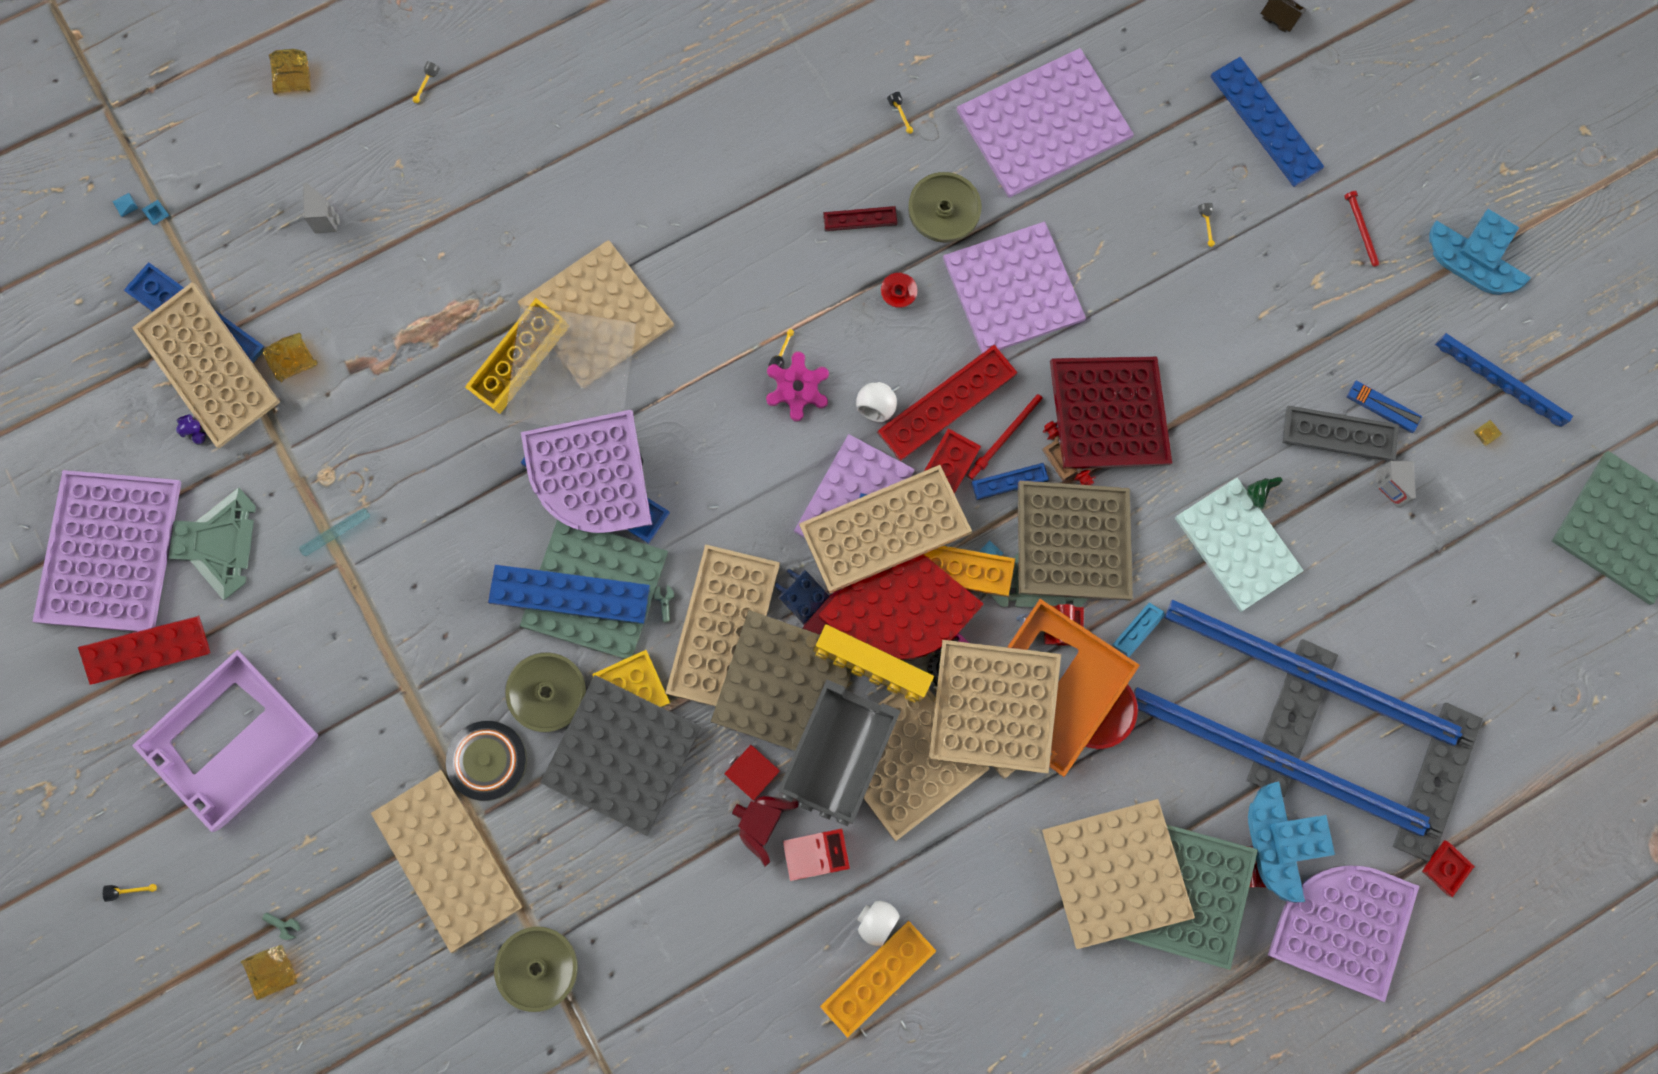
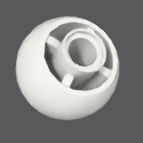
(876, 402)
(877, 922)

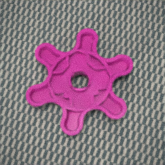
(797, 399)

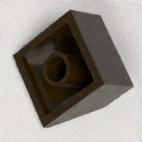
(1283, 13)

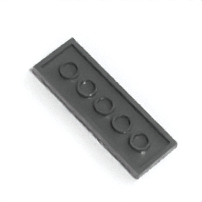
(1340, 433)

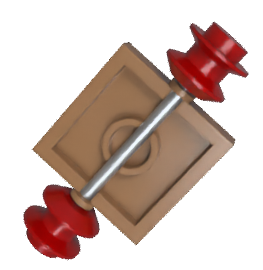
(1053, 453)

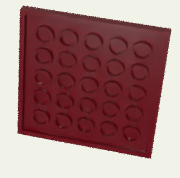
(1110, 412)

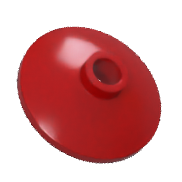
(899, 282)

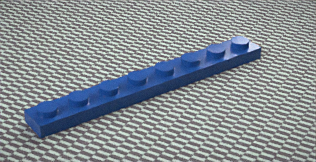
(1504, 380)

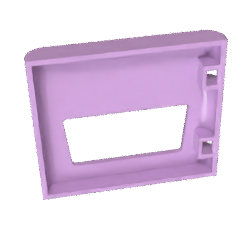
(246, 762)

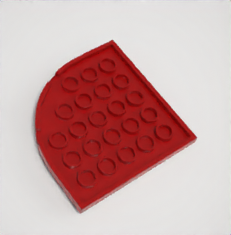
(903, 609)

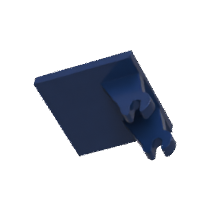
(803, 596)

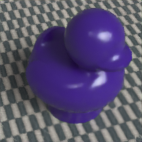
(188, 426)

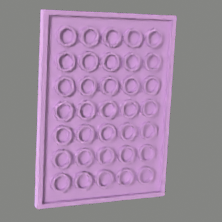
(1044, 122)
(107, 551)

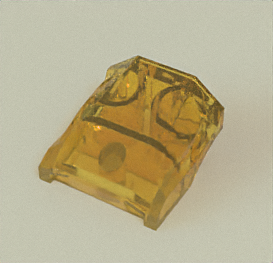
(289, 71)
(288, 357)
(269, 971)

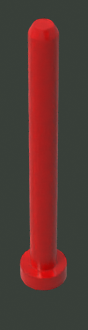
(1351, 196)

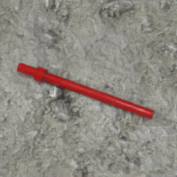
(983, 461)

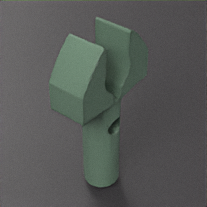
(664, 602)
(282, 925)

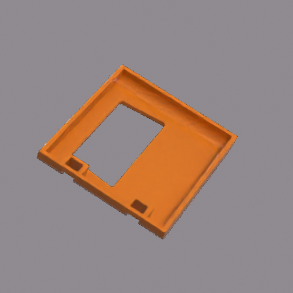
(1086, 687)

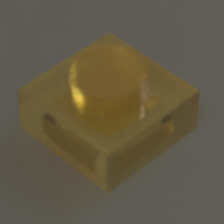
(1487, 432)

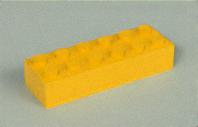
(493, 378)
(873, 663)

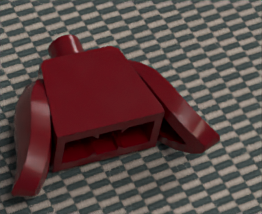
(760, 821)

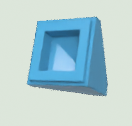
(125, 204)
(155, 212)

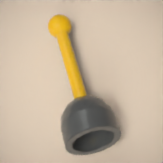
(430, 70)
(1205, 211)

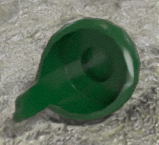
(1260, 489)

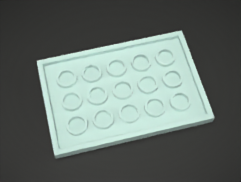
(1238, 544)

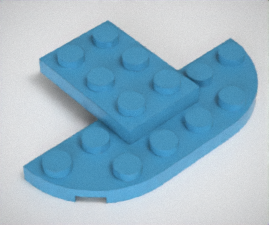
(1480, 255)
(1284, 842)

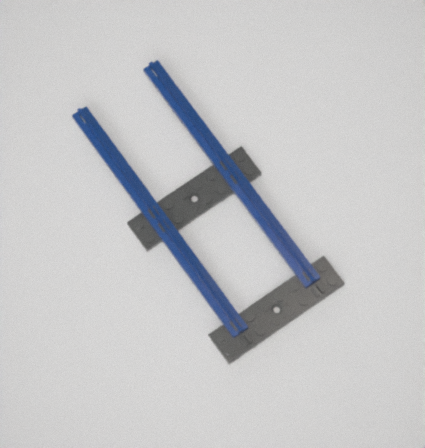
(1279, 752)

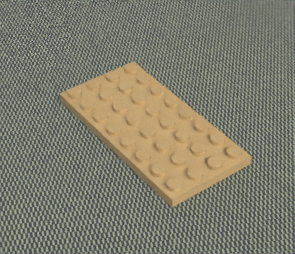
(206, 365)
(885, 528)
(722, 596)
(446, 861)

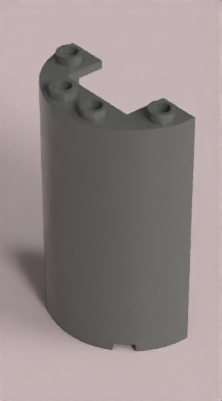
(838, 753)

